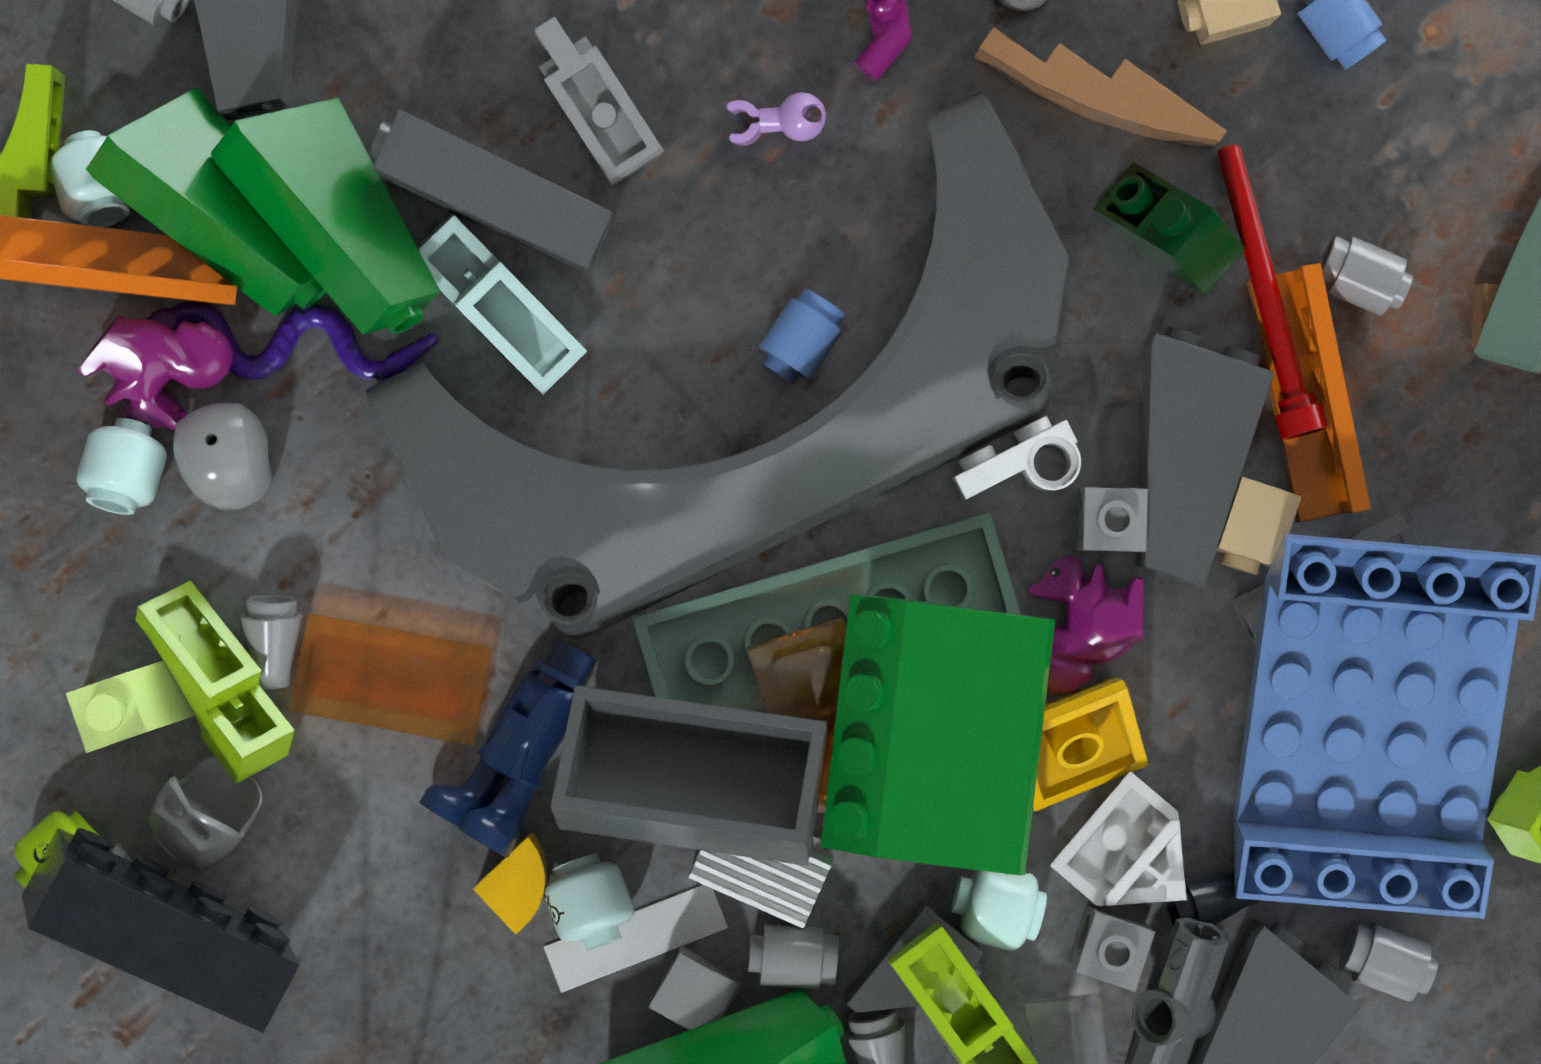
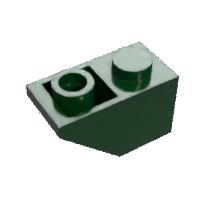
(1171, 228)

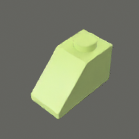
(128, 706)

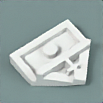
(1127, 850)

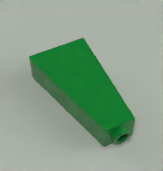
(170, 178)
(331, 210)
(773, 1032)

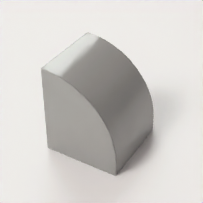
(694, 990)

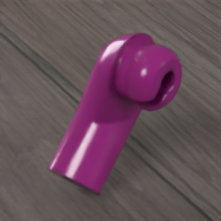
(890, 36)

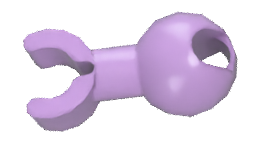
(790, 118)

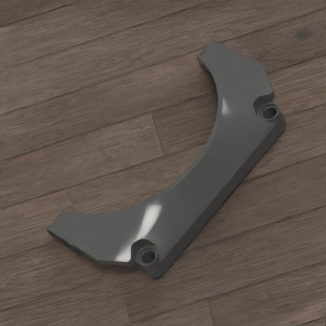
(648, 534)

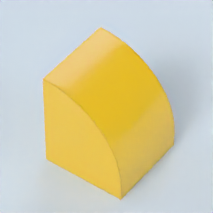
(517, 884)

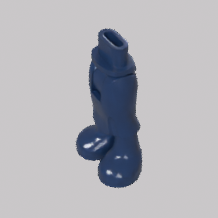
(518, 750)

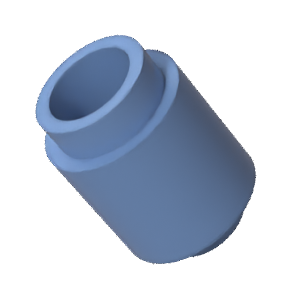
(1343, 28)
(801, 337)

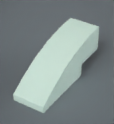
(499, 304)

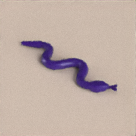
(287, 336)

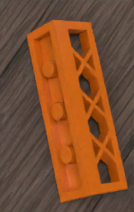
(106, 261)
(1328, 463)

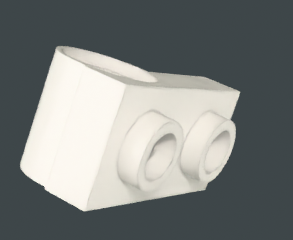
(987, 468)

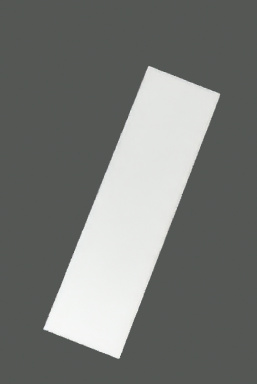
(644, 936)

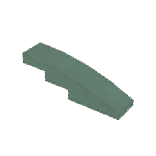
(1514, 321)

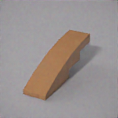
(1124, 101)

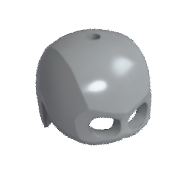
(232, 470)
(203, 814)

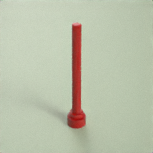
(1298, 409)

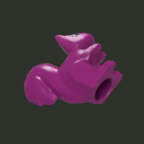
(147, 355)
(1098, 621)

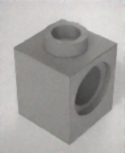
(1111, 519)
(1111, 947)

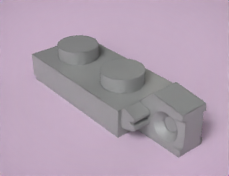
(596, 104)

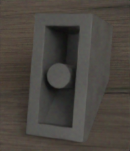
(879, 984)

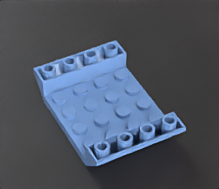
(1377, 724)

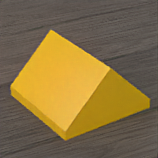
(1087, 741)

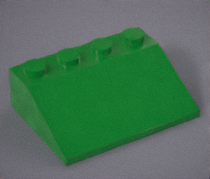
(937, 734)

